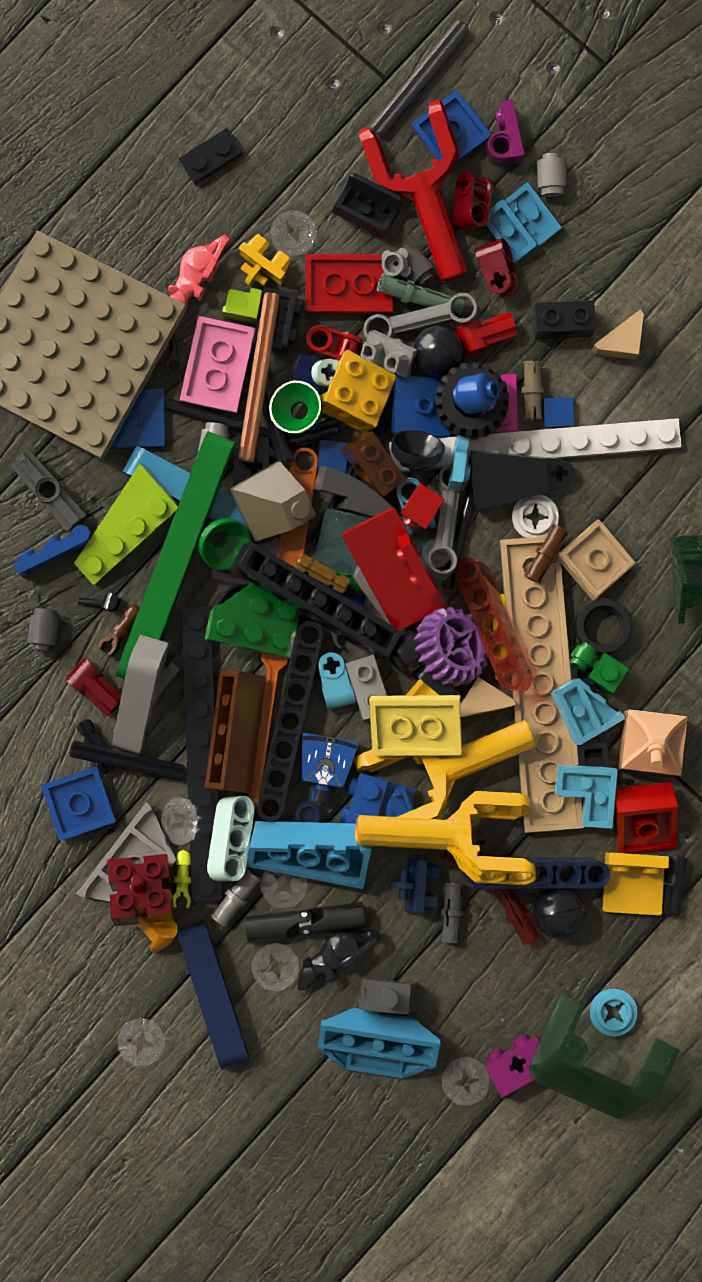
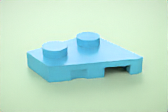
(584, 711)

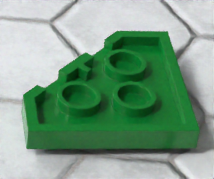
(254, 622)

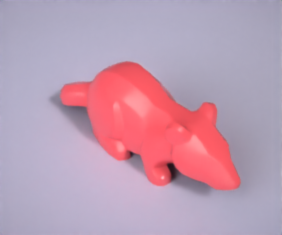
(197, 267)

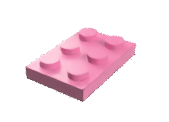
(217, 365)

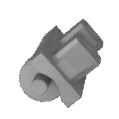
(389, 353)

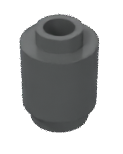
(420, 266)
(43, 629)

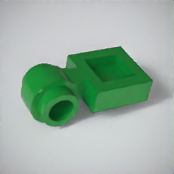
(605, 671)

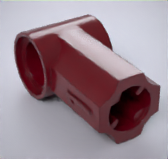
(90, 683)

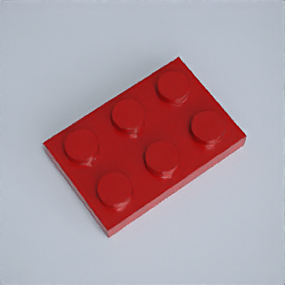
(345, 284)

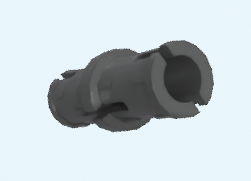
(452, 912)

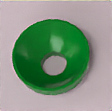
(285, 400)
(223, 554)

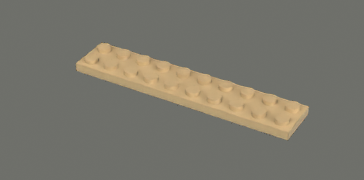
(541, 629)

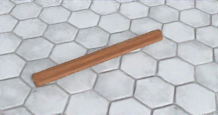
(259, 377)

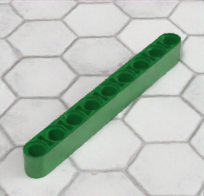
(180, 543)

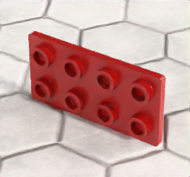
(394, 569)

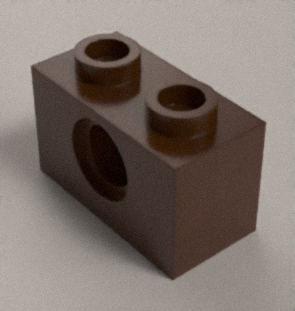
(373, 463)

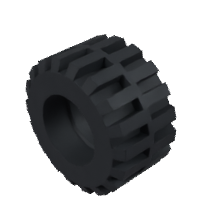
(463, 425)

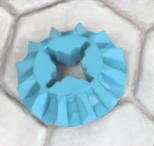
(627, 1012)

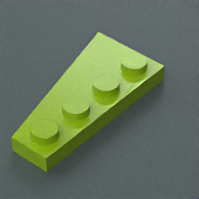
(131, 519)

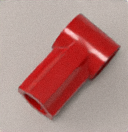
(479, 335)

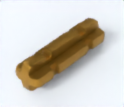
(322, 573)

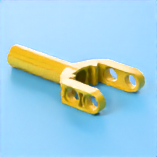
(448, 768)
(455, 836)

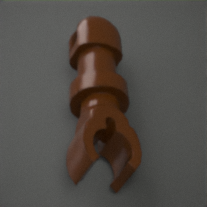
(120, 630)

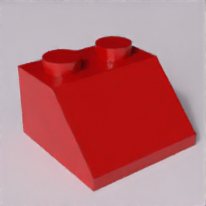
(645, 818)

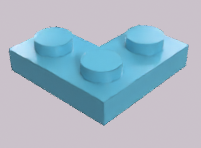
(597, 788)

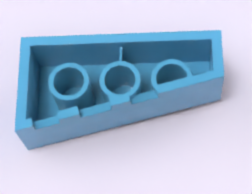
(310, 851)

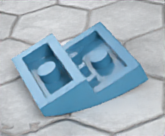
(523, 222)

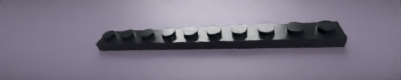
(199, 724)

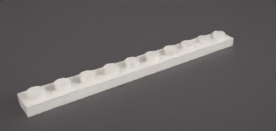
(572, 441)

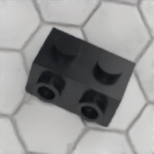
(367, 205)
(288, 308)

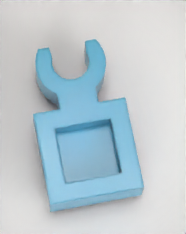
(459, 470)

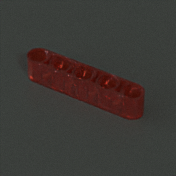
(504, 632)

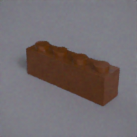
(235, 731)

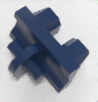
(413, 886)

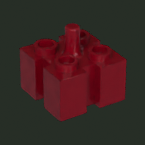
(140, 890)

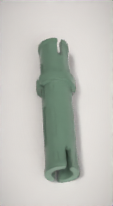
(410, 292)

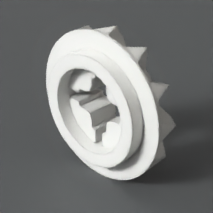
(525, 507)

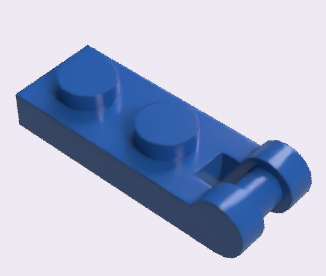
(55, 549)

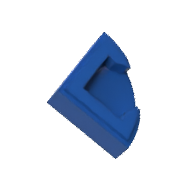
(398, 803)

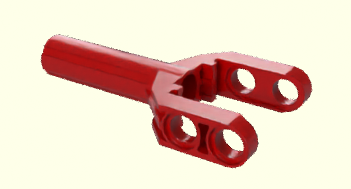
(425, 191)

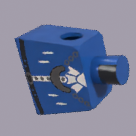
(326, 763)

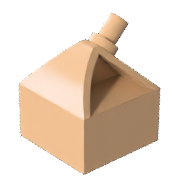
(652, 743)

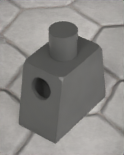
(387, 995)

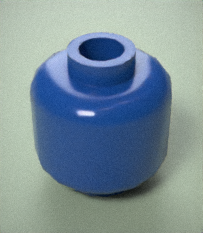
(476, 393)

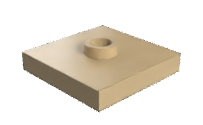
(595, 559)

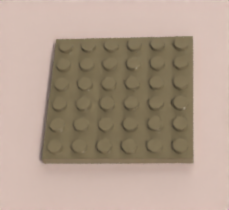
(78, 342)

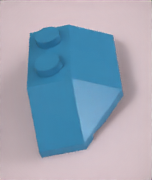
(378, 1043)

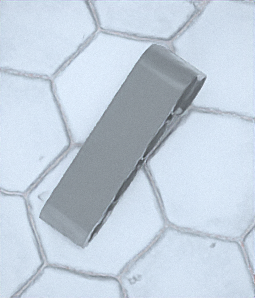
(139, 694)

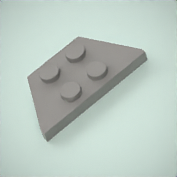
(139, 839)

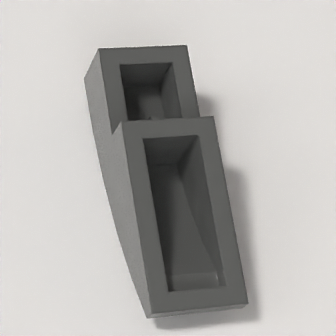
(354, 494)

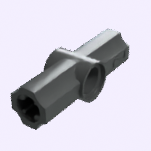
(36, 477)

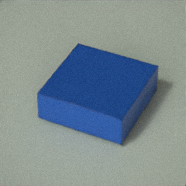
(558, 412)
(331, 455)

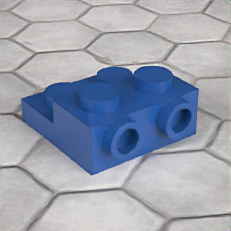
(369, 797)

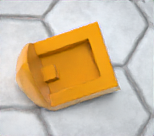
(159, 932)

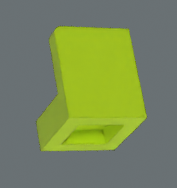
(243, 305)

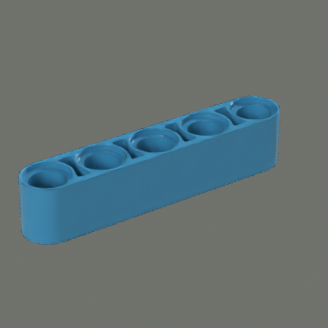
(174, 481)

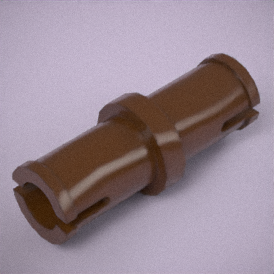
(546, 554)

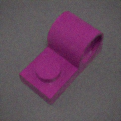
(509, 137)

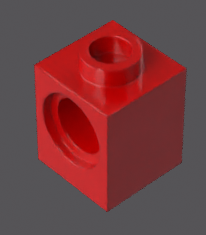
(421, 507)

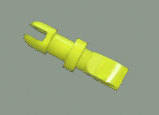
(183, 862)

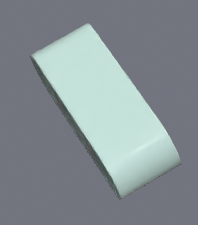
(221, 848)

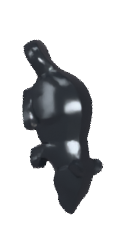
(338, 950)

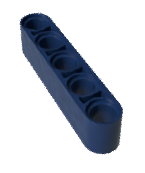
(550, 874)
(213, 995)

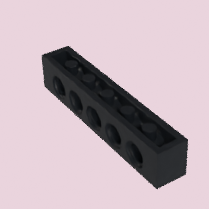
(315, 600)

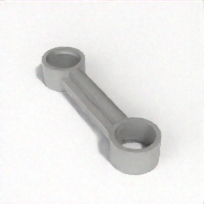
(423, 317)
(445, 526)

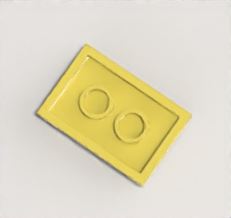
(416, 725)

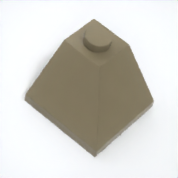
(272, 502)

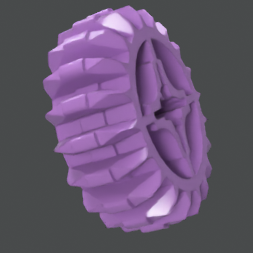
(451, 647)

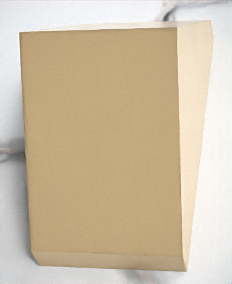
(623, 340)
(484, 698)

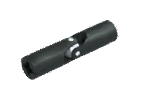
(283, 924)

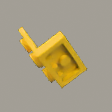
(357, 392)
(634, 883)

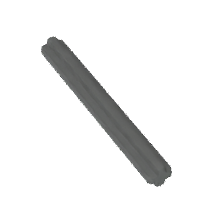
(419, 78)

